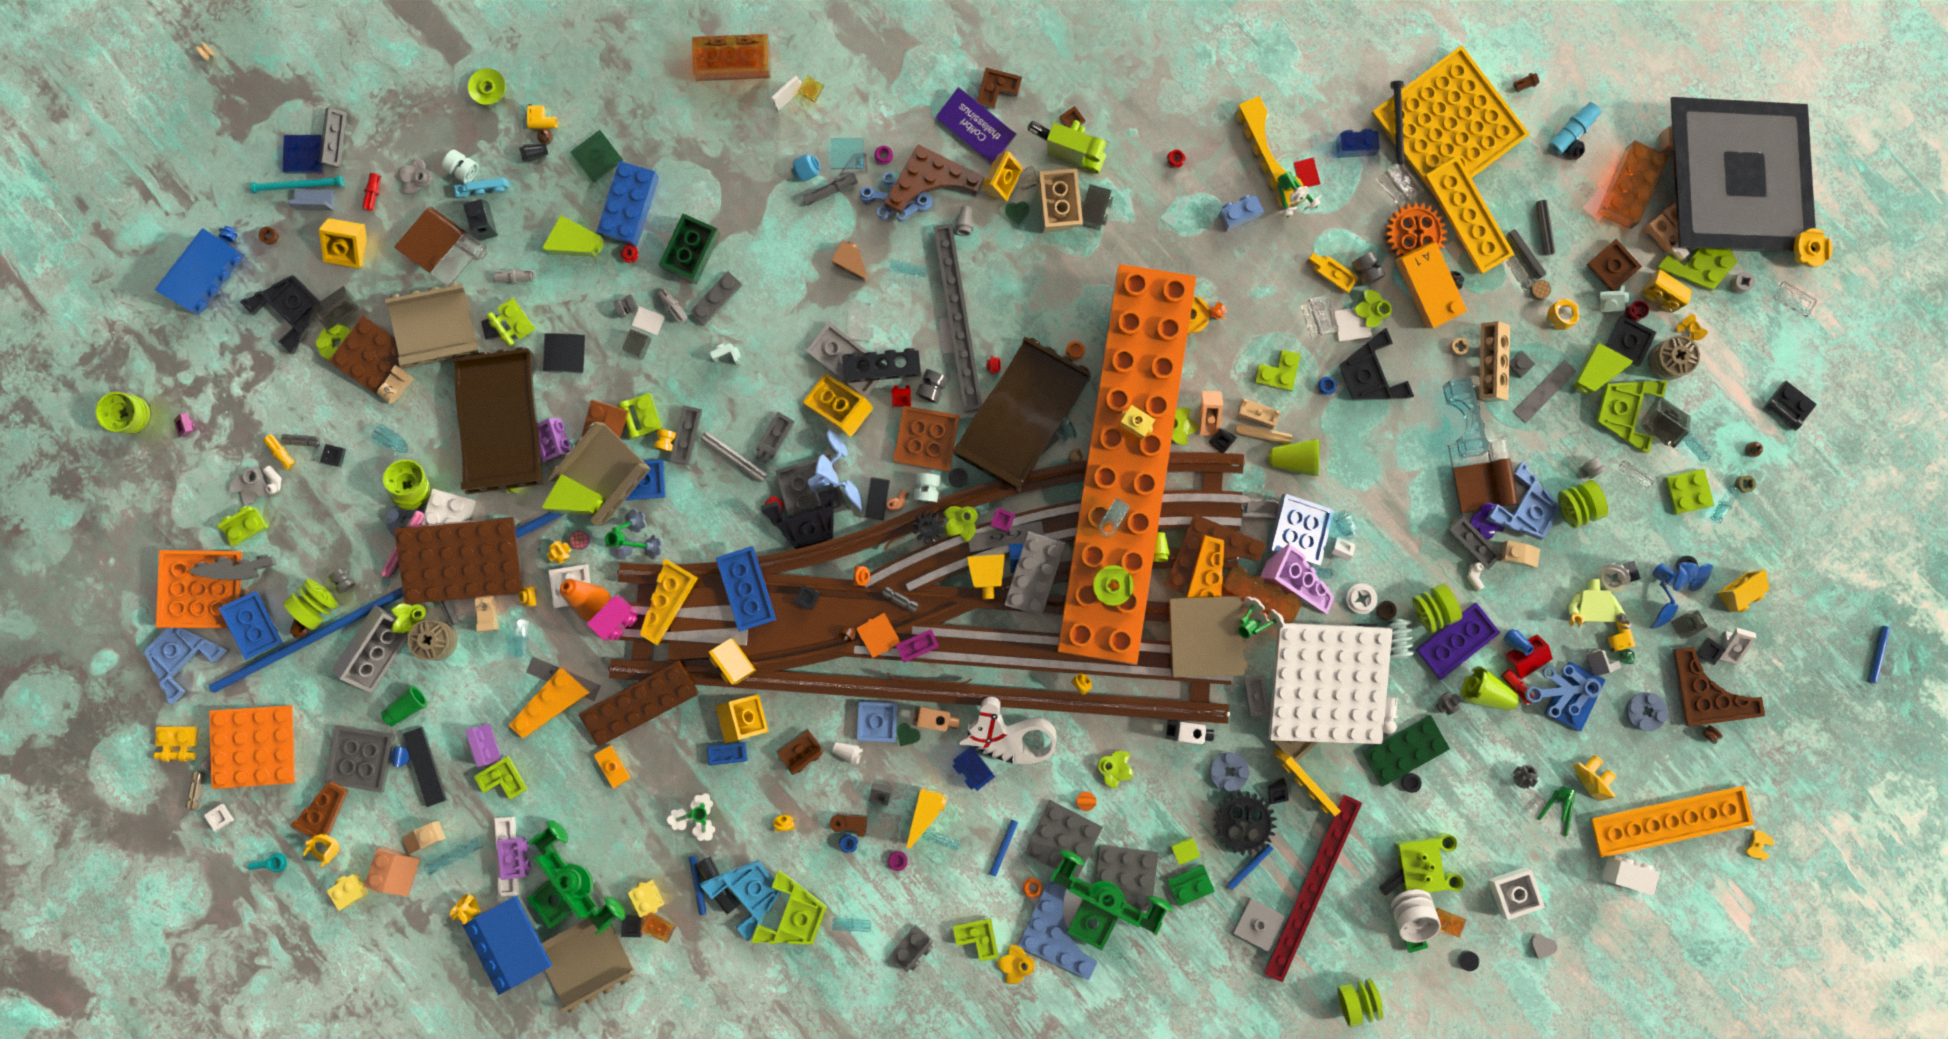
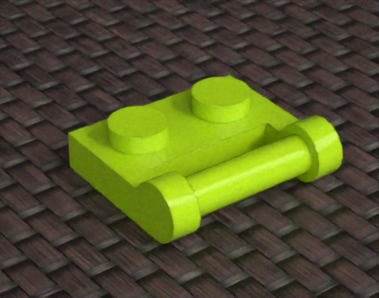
(646, 414)

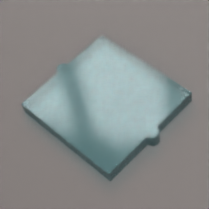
(847, 153)

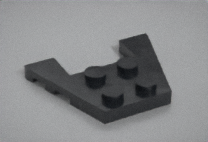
(292, 302)
(1365, 376)
(806, 526)

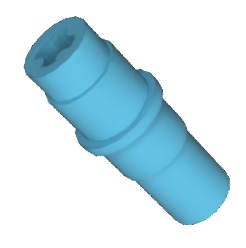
(1575, 128)

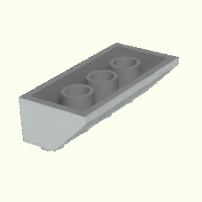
(370, 651)

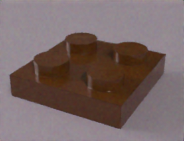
(1614, 265)

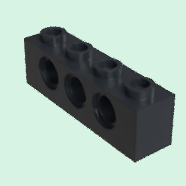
(872, 373)

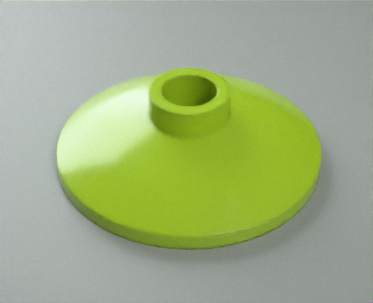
(481, 80)

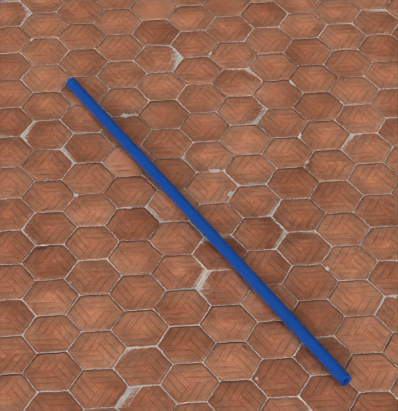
(346, 620)

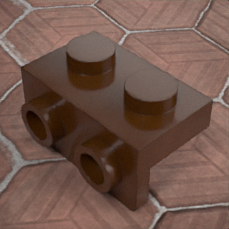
(800, 752)

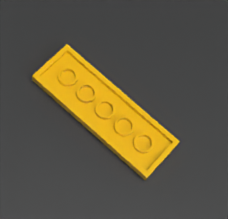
(1469, 215)

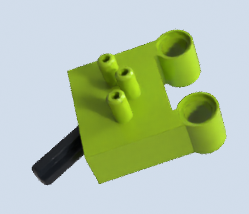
(1072, 145)
(1422, 866)

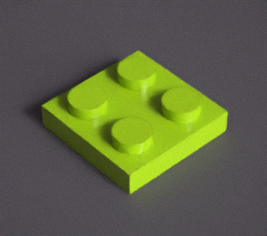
(1689, 491)

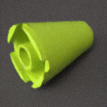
(1297, 457)
(1488, 691)

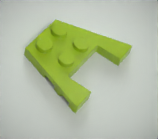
(1703, 269)
(1621, 409)
(800, 917)

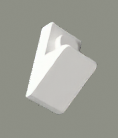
(1737, 645)

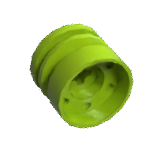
(112, 413)
(406, 484)
(1583, 504)
(307, 607)
(1437, 608)
(1359, 1003)

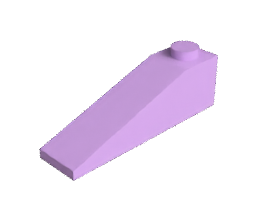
(1294, 575)

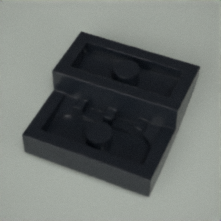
(563, 353)

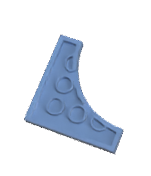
(1048, 935)

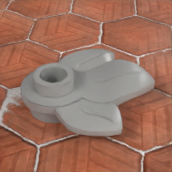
(412, 176)
(249, 489)

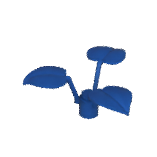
(1686, 574)

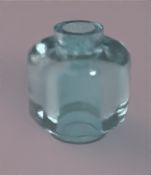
(1345, 524)

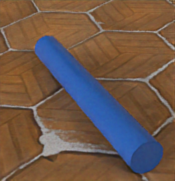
(1879, 654)
(1003, 848)
(1249, 867)
(697, 887)

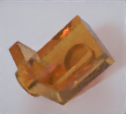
(1450, 922)
(658, 927)

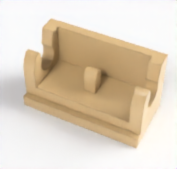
(1258, 413)

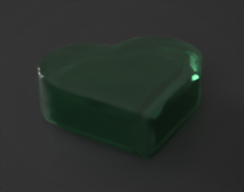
(1017, 212)
(907, 734)

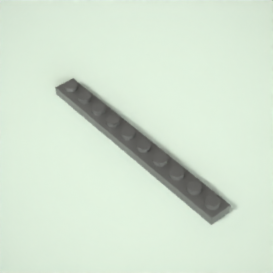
(957, 317)

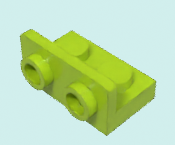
(242, 525)

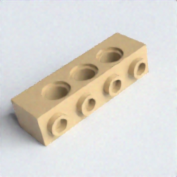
(1494, 361)

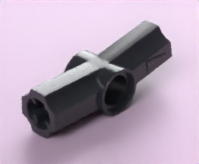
(725, 898)

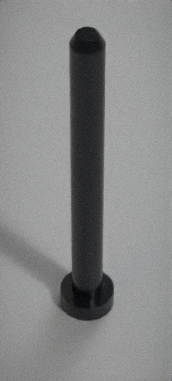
(1396, 86)

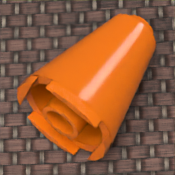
(584, 597)

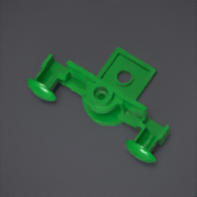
(570, 884)
(1104, 910)

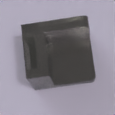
(636, 343)
(1689, 624)

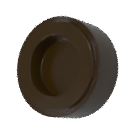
(1386, 610)

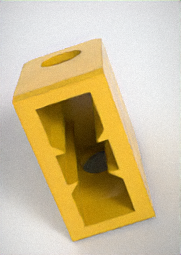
(986, 573)

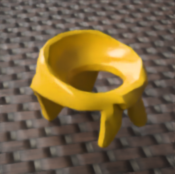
(1554, 318)
(331, 844)
(465, 909)

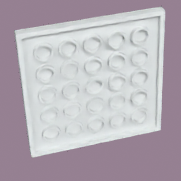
(1330, 683)

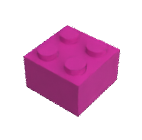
(613, 619)

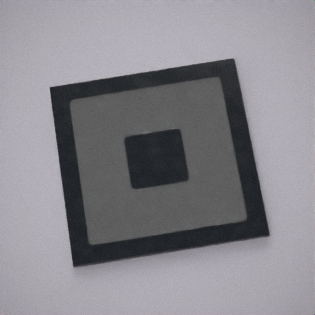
(1741, 173)

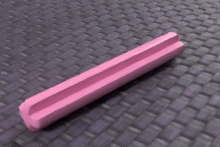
(393, 561)

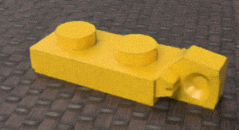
(1333, 272)

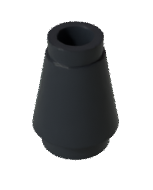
(532, 152)

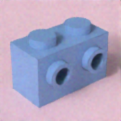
(1241, 212)

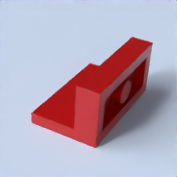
(1537, 658)

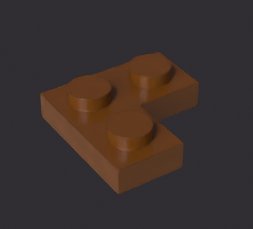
(995, 82)

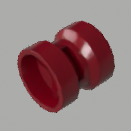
(1639, 308)

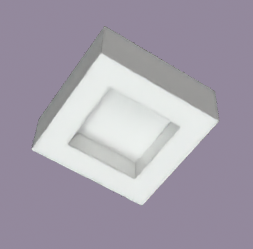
(1343, 549)
(218, 817)

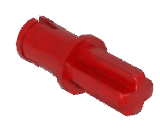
(371, 191)
(1516, 685)

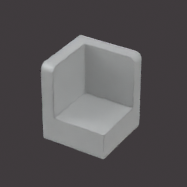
(1600, 664)

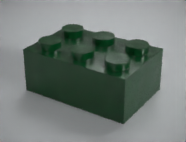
(689, 248)

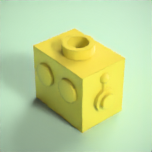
(1140, 429)
(347, 891)
(645, 898)

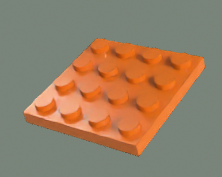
(190, 599)
(252, 747)

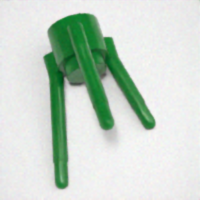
(1567, 798)

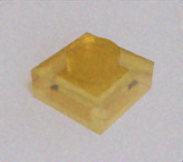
(811, 89)

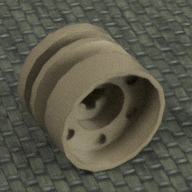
(1664, 363)
(442, 643)

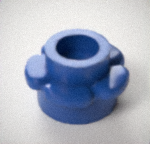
(228, 234)
(1332, 385)
(848, 848)

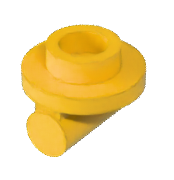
(527, 596)
(1082, 683)
(783, 823)

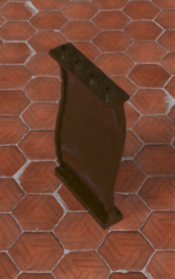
(1022, 414)
(497, 421)

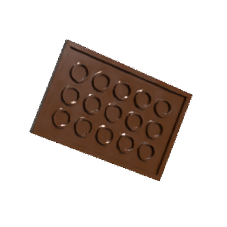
(458, 560)

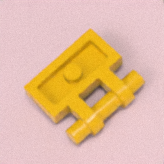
(176, 736)

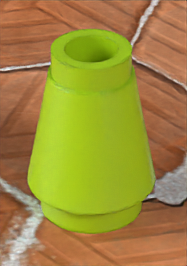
(1161, 548)

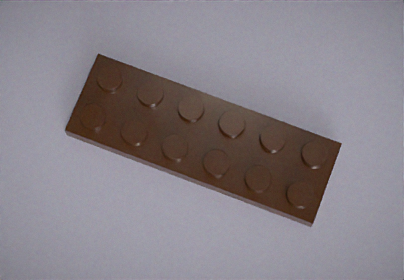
(638, 703)

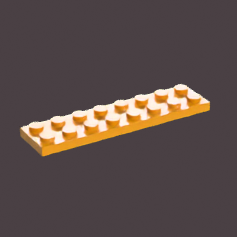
(1671, 821)

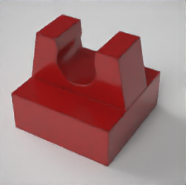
(901, 396)

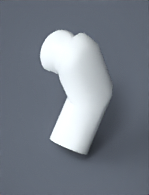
(275, 480)
(1473, 575)

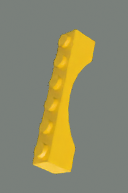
(1253, 116)

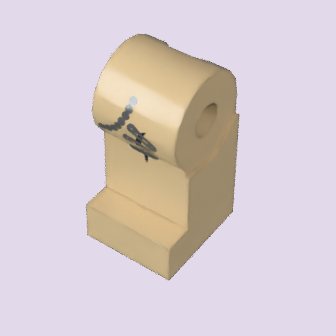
(395, 384)
(486, 614)

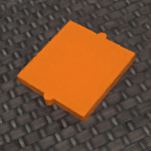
(878, 635)

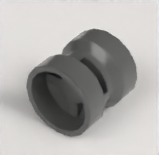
(625, 306)
(341, 580)

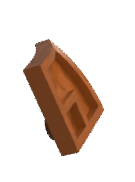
(610, 415)

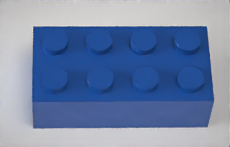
(627, 204)

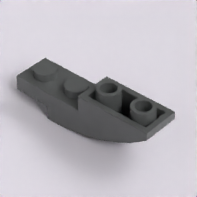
(227, 570)

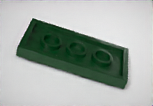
(1406, 750)

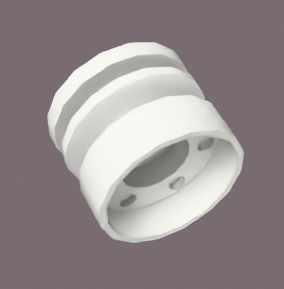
(1415, 916)

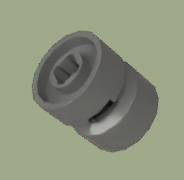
(1368, 268)
(932, 386)

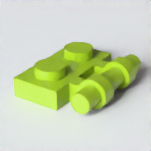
(514, 317)

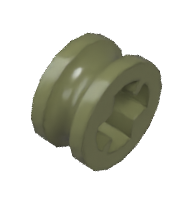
(1752, 483)

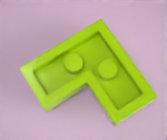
(1280, 377)
(502, 773)
(981, 933)

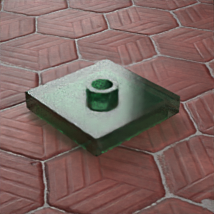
(596, 156)

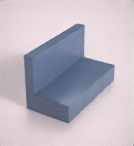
(313, 200)

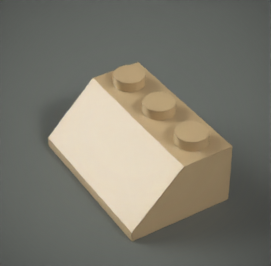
(1059, 200)

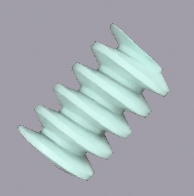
(1400, 638)

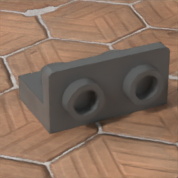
(912, 948)

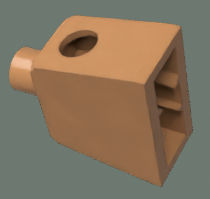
(926, 718)

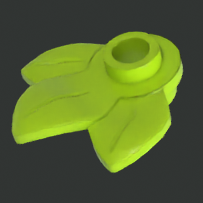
(1370, 308)
(1183, 426)
(958, 524)
(405, 617)
(1118, 768)

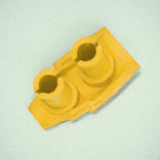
(1596, 786)

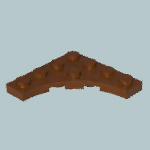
(927, 173)
(1235, 546)
(1705, 700)

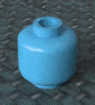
(805, 167)

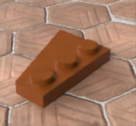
(322, 812)

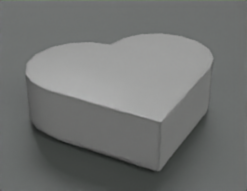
(1543, 946)

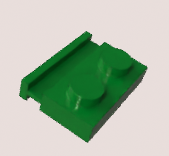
(1191, 885)

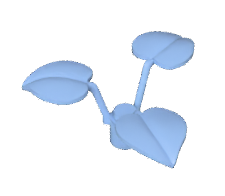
(827, 475)

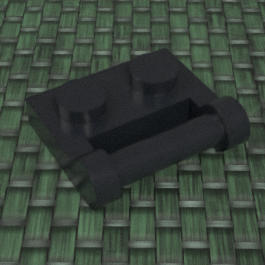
(1794, 401)

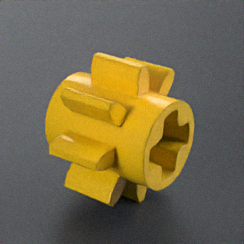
(558, 552)

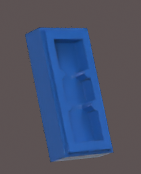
(727, 753)

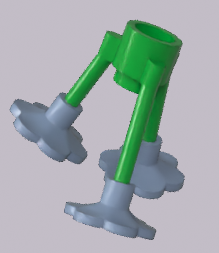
(623, 547)

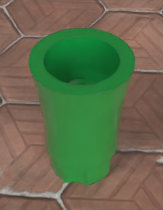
(404, 706)

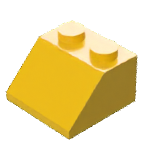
(1002, 176)
(343, 242)
(1744, 590)
(741, 718)

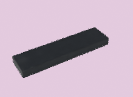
(425, 766)

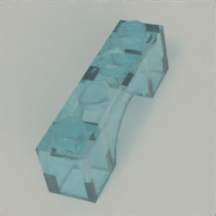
(1462, 395)

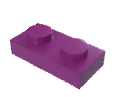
(917, 645)

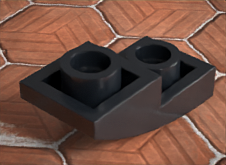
(877, 498)

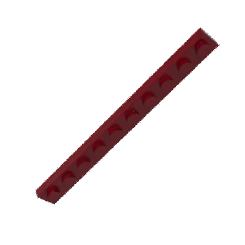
(1312, 888)

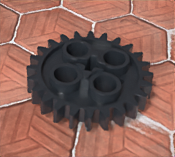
(1227, 821)

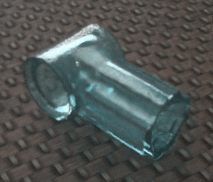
(1114, 517)

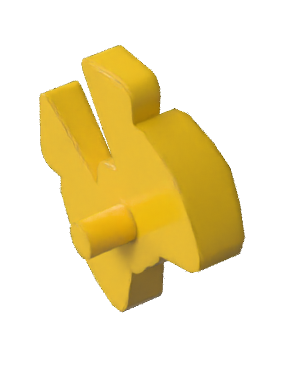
(1690, 322)
(1757, 843)

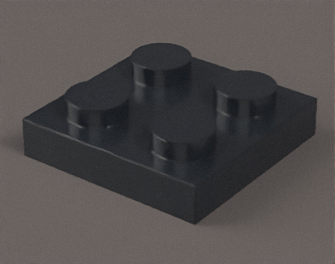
(1631, 339)

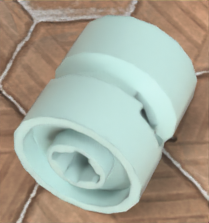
(462, 168)
(923, 481)

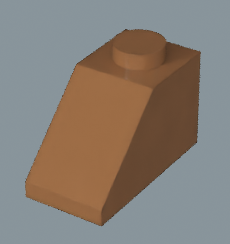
(849, 259)

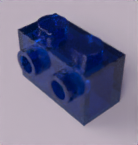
(1357, 143)
(973, 768)

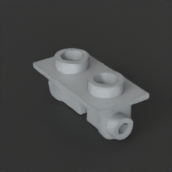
(1254, 509)

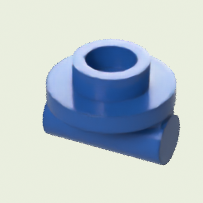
(399, 756)

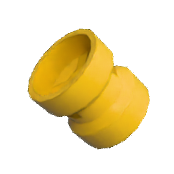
(665, 438)

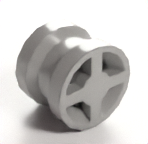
(1737, 284)
(1593, 467)

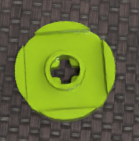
(327, 337)
(1104, 578)

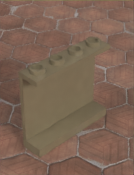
(432, 325)
(604, 466)
(1206, 637)
(585, 963)

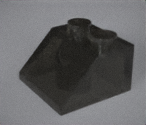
(1666, 422)

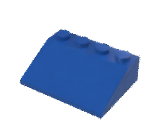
(200, 271)
(507, 945)

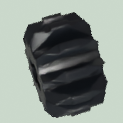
(928, 534)

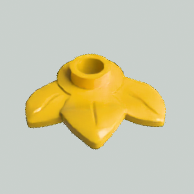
(1012, 965)

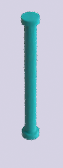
(339, 180)

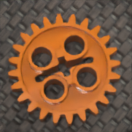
(1398, 232)

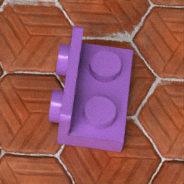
(552, 439)
(483, 745)
(513, 858)

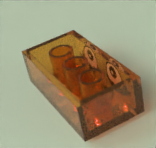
(731, 57)
(1632, 184)
(1239, 583)

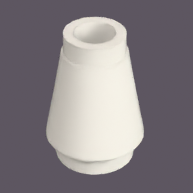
(848, 752)

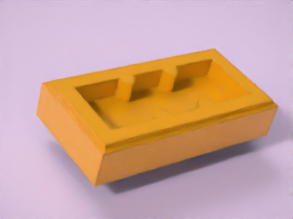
(612, 766)

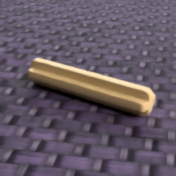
(1263, 434)

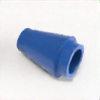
(1517, 641)

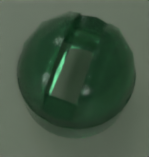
(1627, 656)

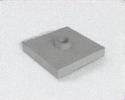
(1259, 924)

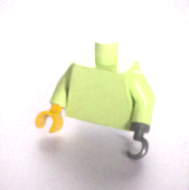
(1596, 606)

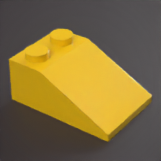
(838, 404)
(927, 809)

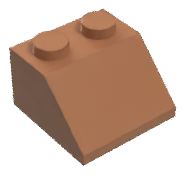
(392, 872)

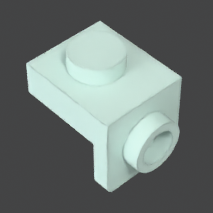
(1614, 300)
(721, 352)

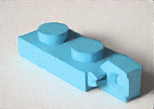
(479, 187)

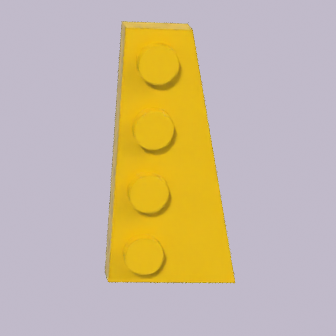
(1304, 780)

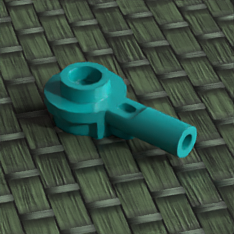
(276, 863)

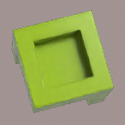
(1185, 850)

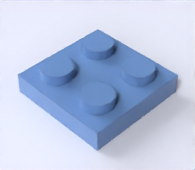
(877, 721)

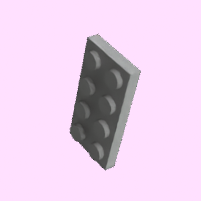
(829, 350)
(1034, 573)

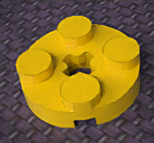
(1803, 251)
(1201, 317)

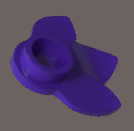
(1486, 528)

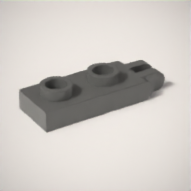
(774, 437)

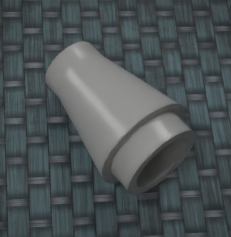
(964, 223)

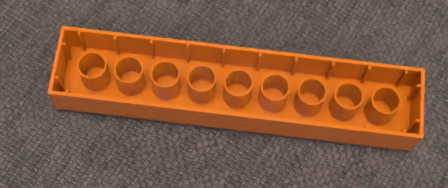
(1142, 370)

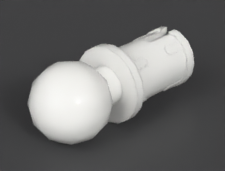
(1389, 725)

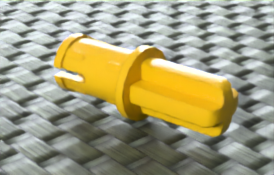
(279, 452)

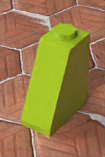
(572, 240)
(1599, 368)
(572, 498)

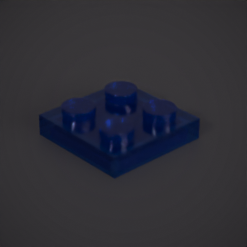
(302, 154)

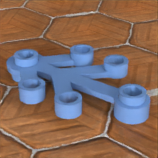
(916, 204)
(1565, 690)

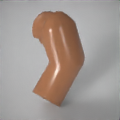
(898, 502)

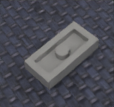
(1256, 695)

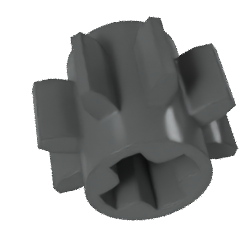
(1448, 703)
(1525, 776)

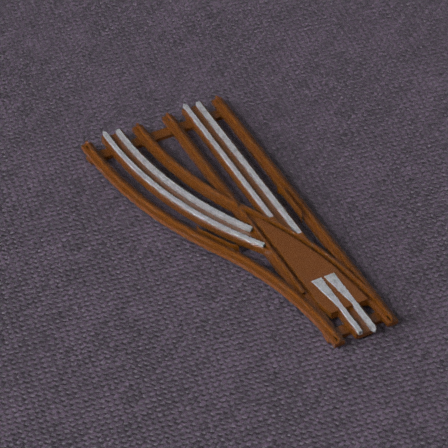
(812, 637)

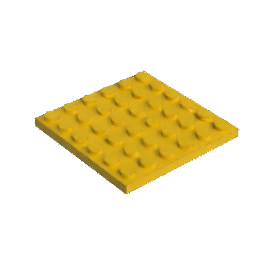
(1450, 115)

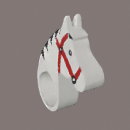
(1005, 742)

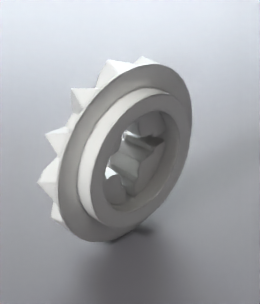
(1618, 584)
(1370, 601)

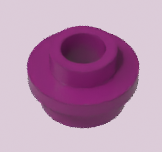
(883, 149)

